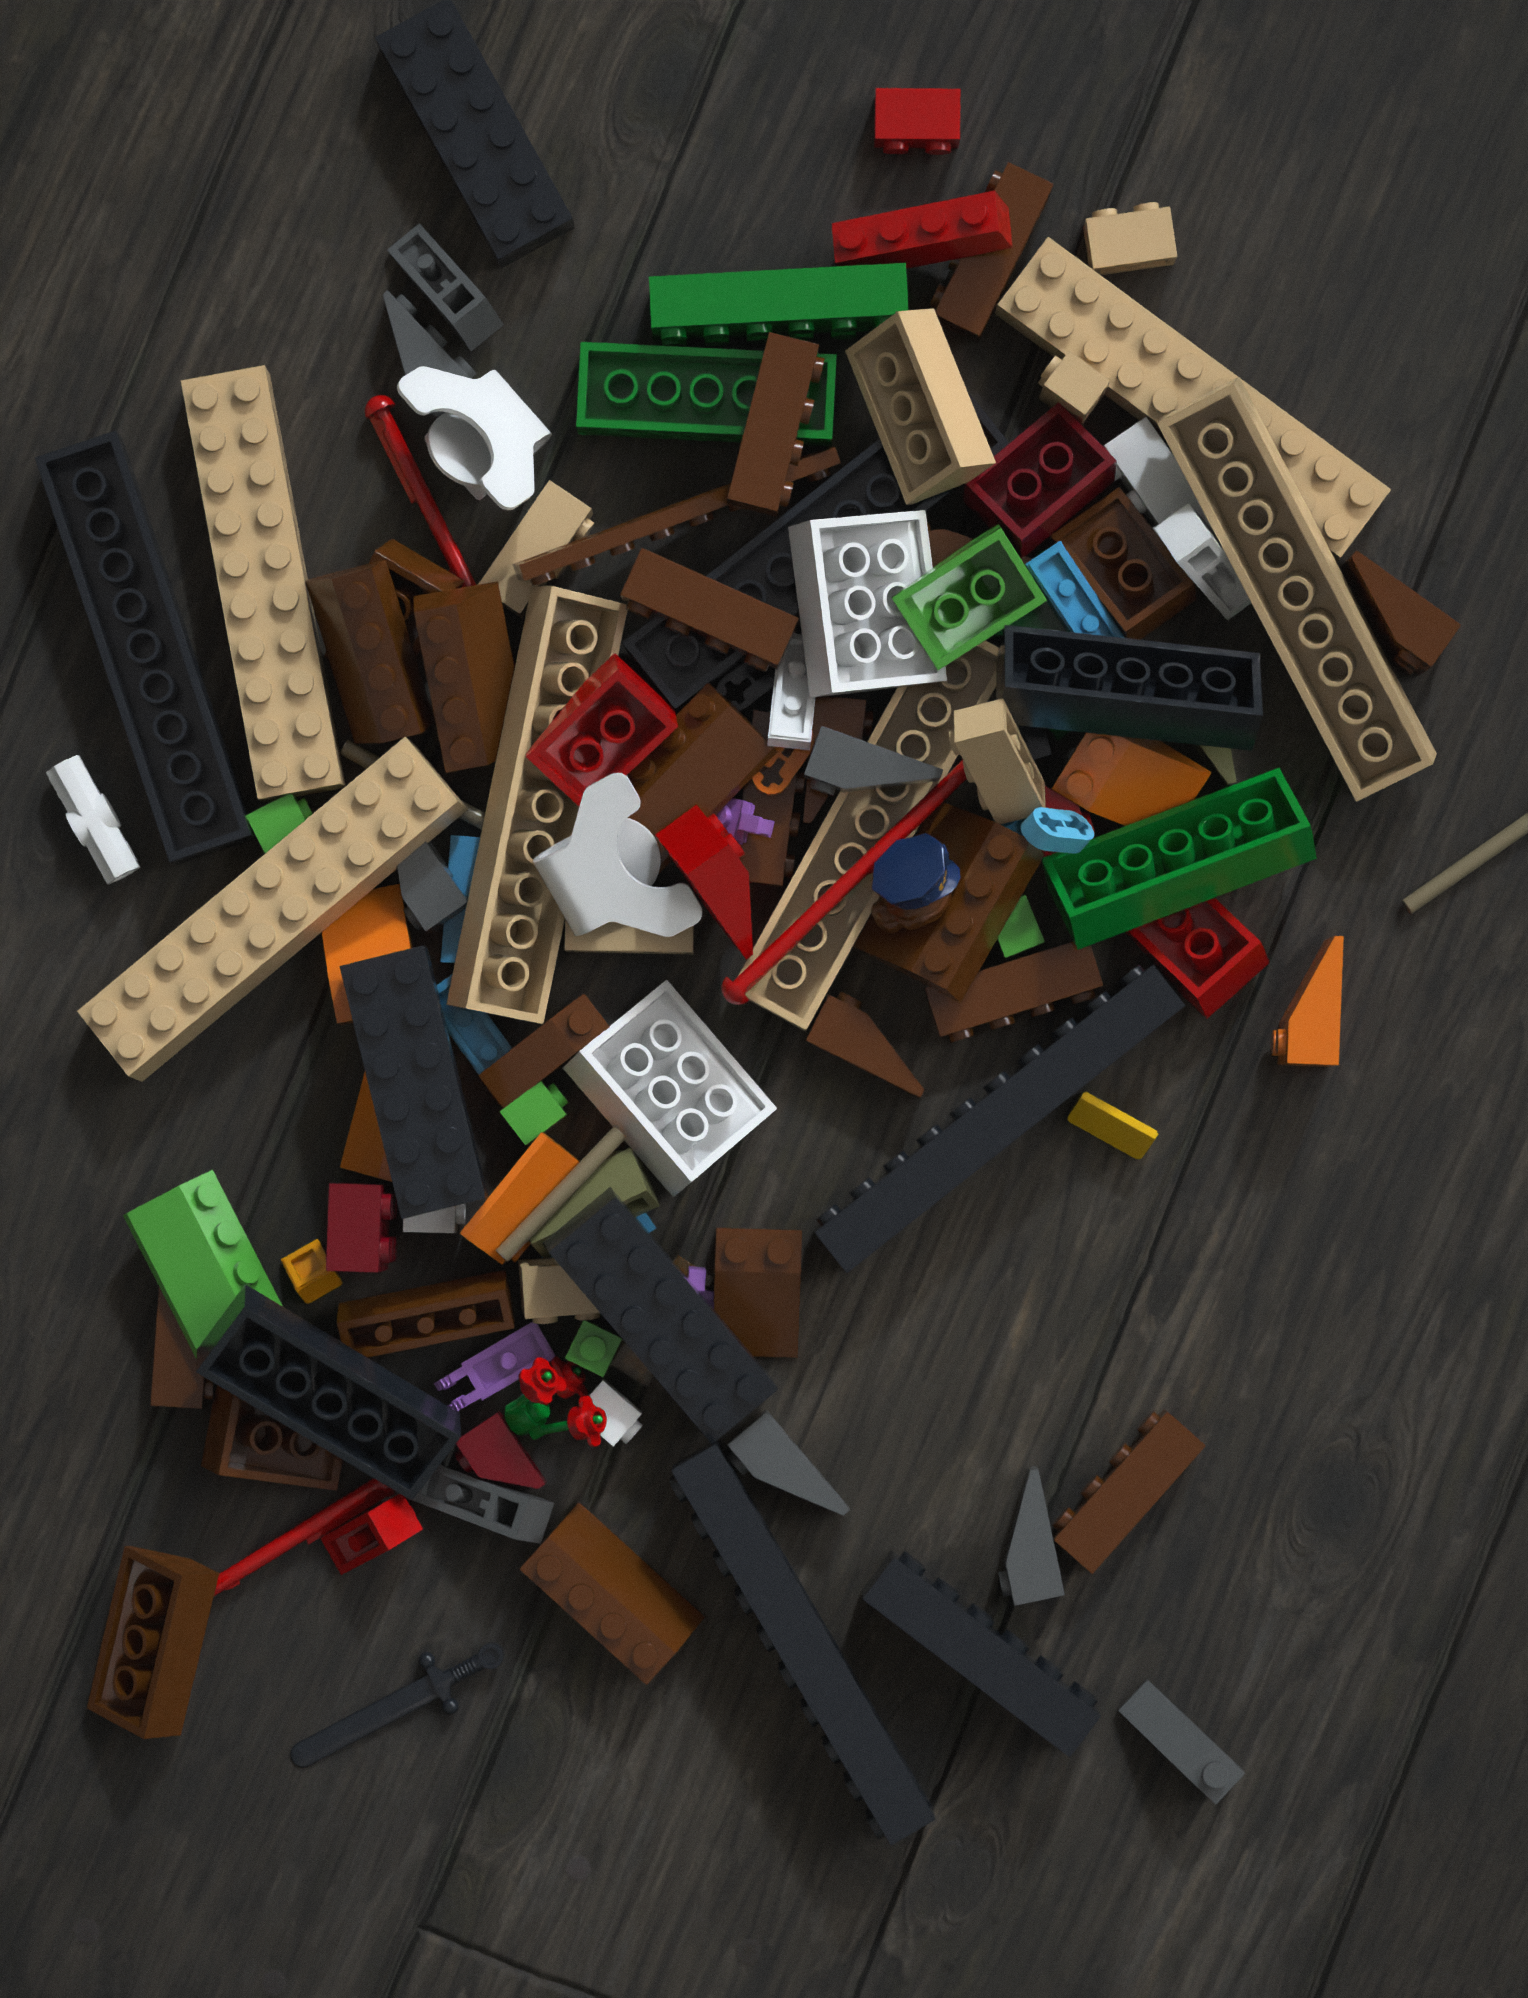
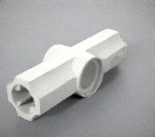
(93, 819)

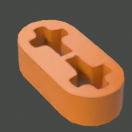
(787, 772)

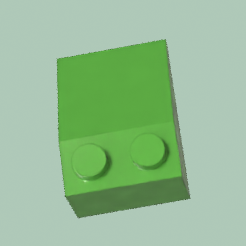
(969, 597)

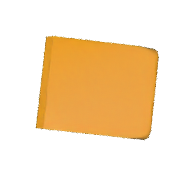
(308, 1272)

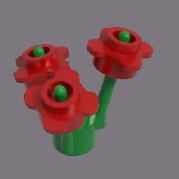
(532, 1408)

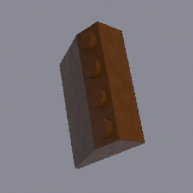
(993, 875)

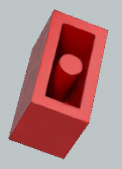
(917, 119)

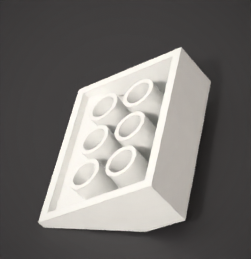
(845, 605)
(669, 1088)

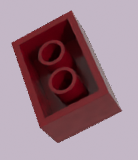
(1041, 480)
(360, 1227)

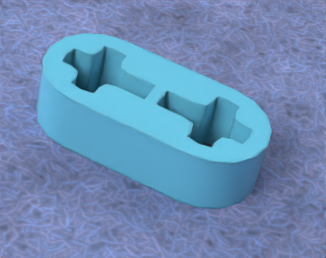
(1057, 830)

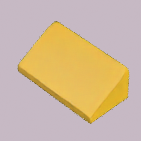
(1112, 1125)

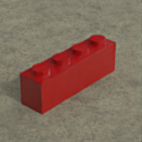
(925, 233)

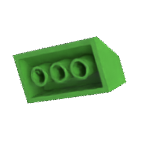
(197, 1253)

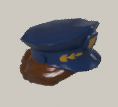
(913, 883)

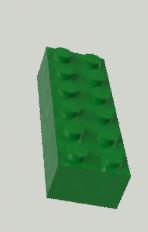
(775, 301)
(683, 393)
(1179, 858)

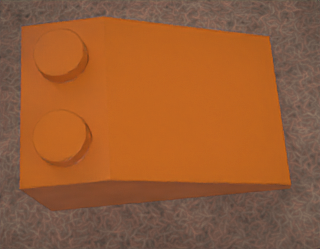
(1128, 777)
(364, 931)
(1312, 1020)

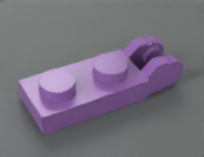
(499, 1364)

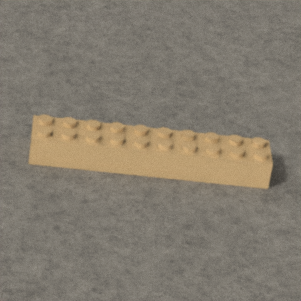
(1158, 370)
(263, 583)
(1297, 589)
(911, 725)
(272, 910)
(510, 915)

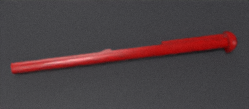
(379, 413)
(735, 990)
(309, 1530)

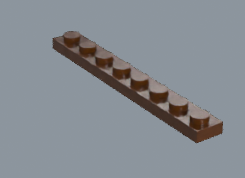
(656, 524)

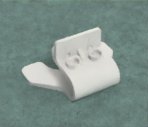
(483, 435)
(610, 868)

